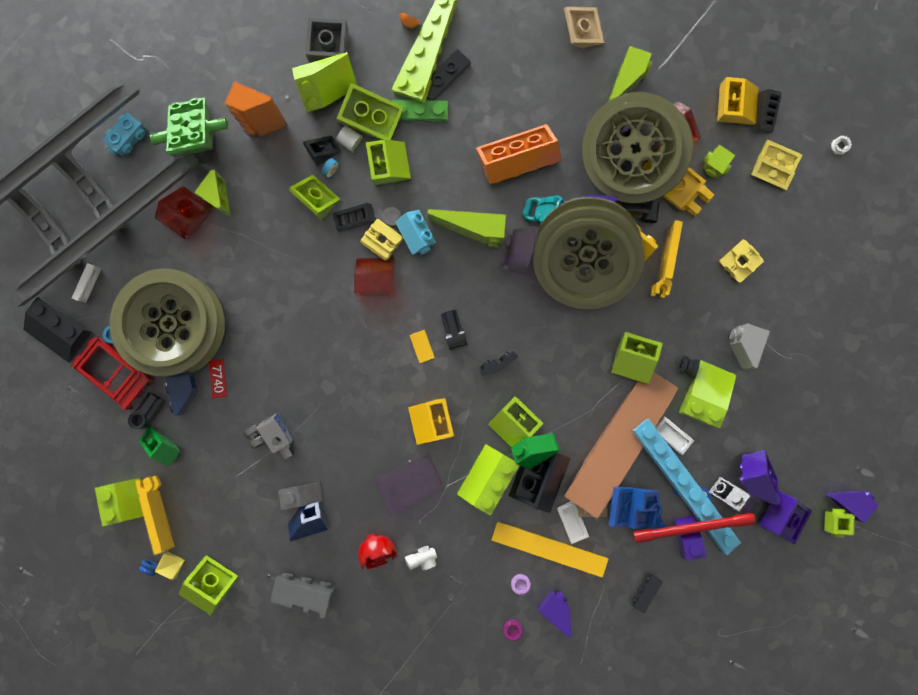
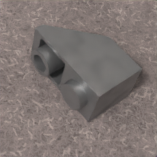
(733, 497)

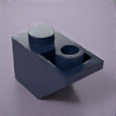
(182, 391)
(307, 521)

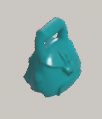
(543, 208)

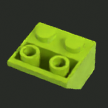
(388, 161)
(636, 357)
(515, 422)

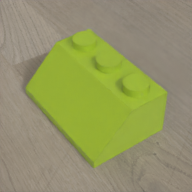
(488, 479)

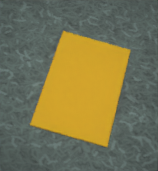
(422, 346)

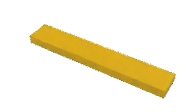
(550, 549)

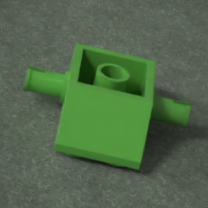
(189, 128)

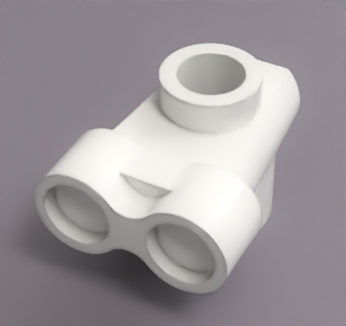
(424, 558)

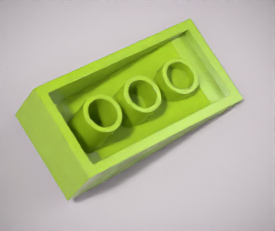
(478, 226)

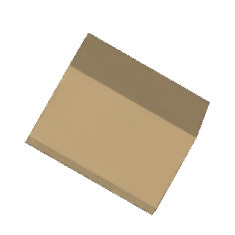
(584, 26)

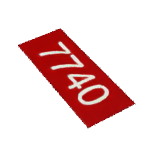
(217, 379)

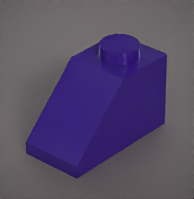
(855, 503)
(690, 544)
(557, 611)

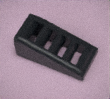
(769, 104)
(359, 208)

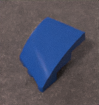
(635, 508)

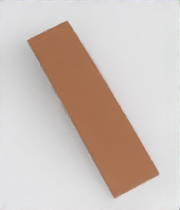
(618, 445)

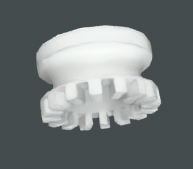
(845, 140)

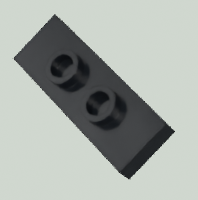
(447, 73)

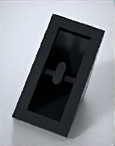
(321, 149)

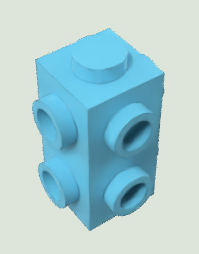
(124, 135)
(415, 232)

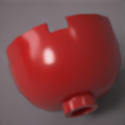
(376, 551)

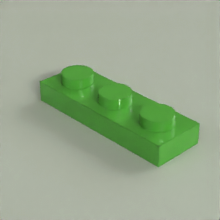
(420, 111)

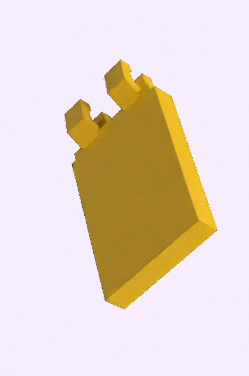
(686, 191)
(667, 260)
(154, 514)

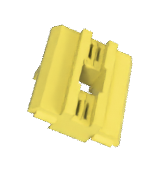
(372, 243)
(751, 263)

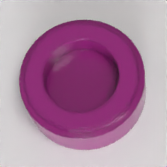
(512, 630)

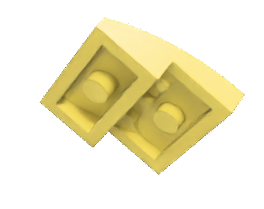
(776, 164)

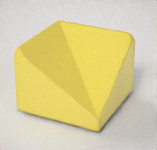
(170, 565)

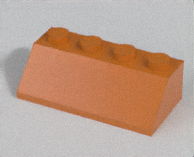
(254, 110)
(519, 154)

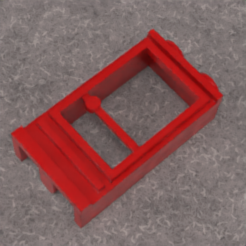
(129, 389)

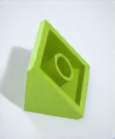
(214, 192)
(314, 196)

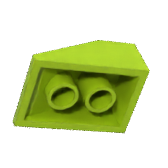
(633, 69)
(324, 81)
(369, 113)
(708, 395)

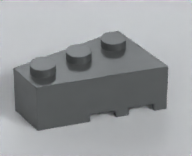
(303, 594)

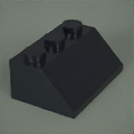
(55, 328)
(541, 484)

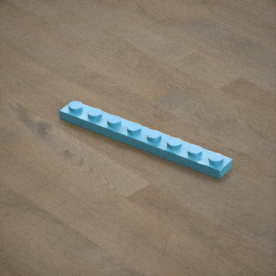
(684, 483)

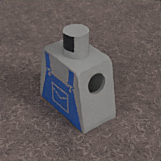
(273, 428)

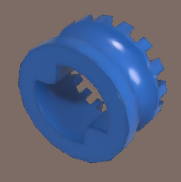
(148, 567)

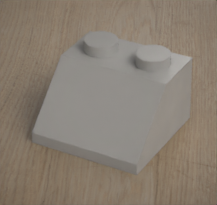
(748, 345)

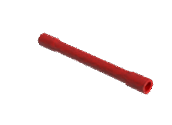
(735, 521)

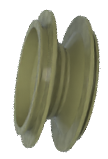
(667, 165)
(602, 282)
(133, 321)

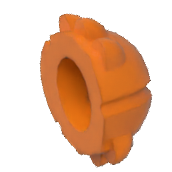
(408, 21)

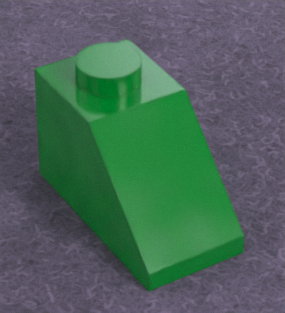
(159, 446)
(535, 450)

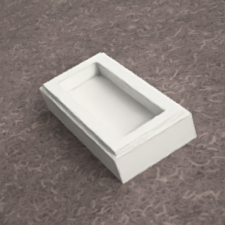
(86, 283)
(674, 435)
(572, 523)

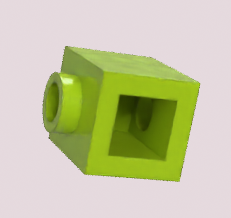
(718, 162)
(839, 523)

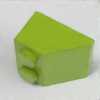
(118, 502)
(208, 585)

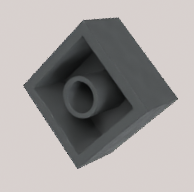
(326, 38)

